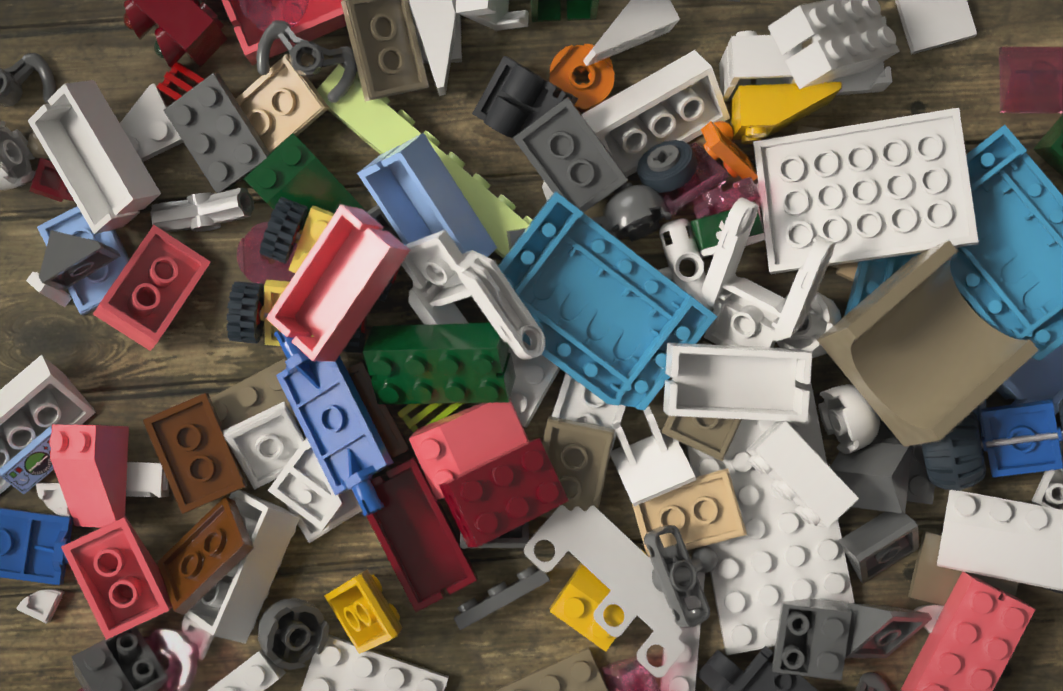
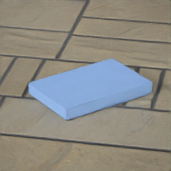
(93, 288)

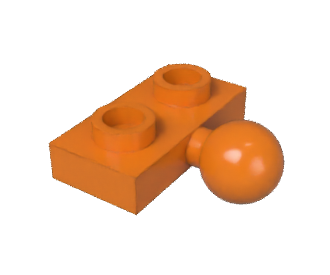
(720, 145)

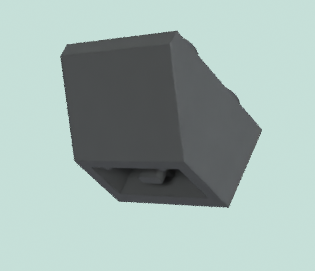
(812, 638)
(119, 665)

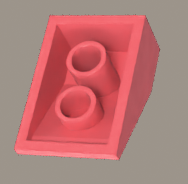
(151, 288)
(466, 441)
(91, 471)
(117, 577)

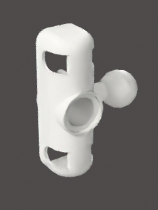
(683, 249)

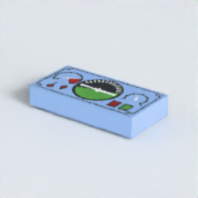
(29, 464)

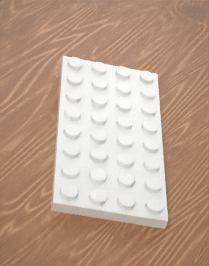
(780, 554)

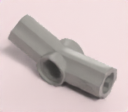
(203, 211)

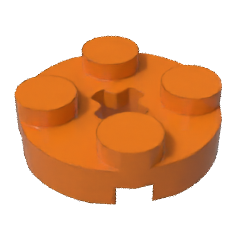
(600, 76)

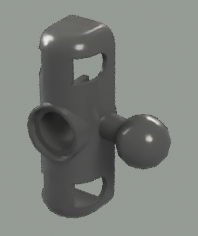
(677, 574)

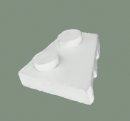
(149, 125)
(306, 488)

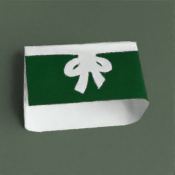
(709, 230)

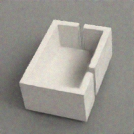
(753, 57)
(800, 475)

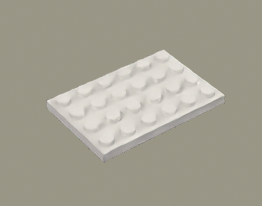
(867, 189)

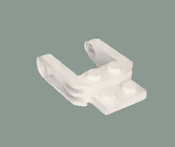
(447, 275)
(746, 311)

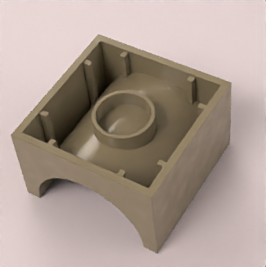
(922, 350)

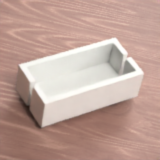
(845, 35)
(93, 156)
(737, 382)

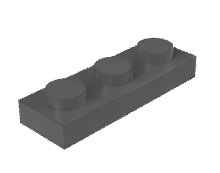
(500, 596)

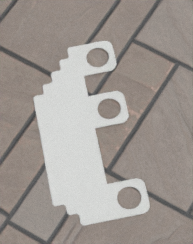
(621, 568)

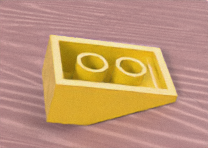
(768, 108)
(577, 605)
(364, 611)

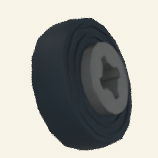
(667, 166)

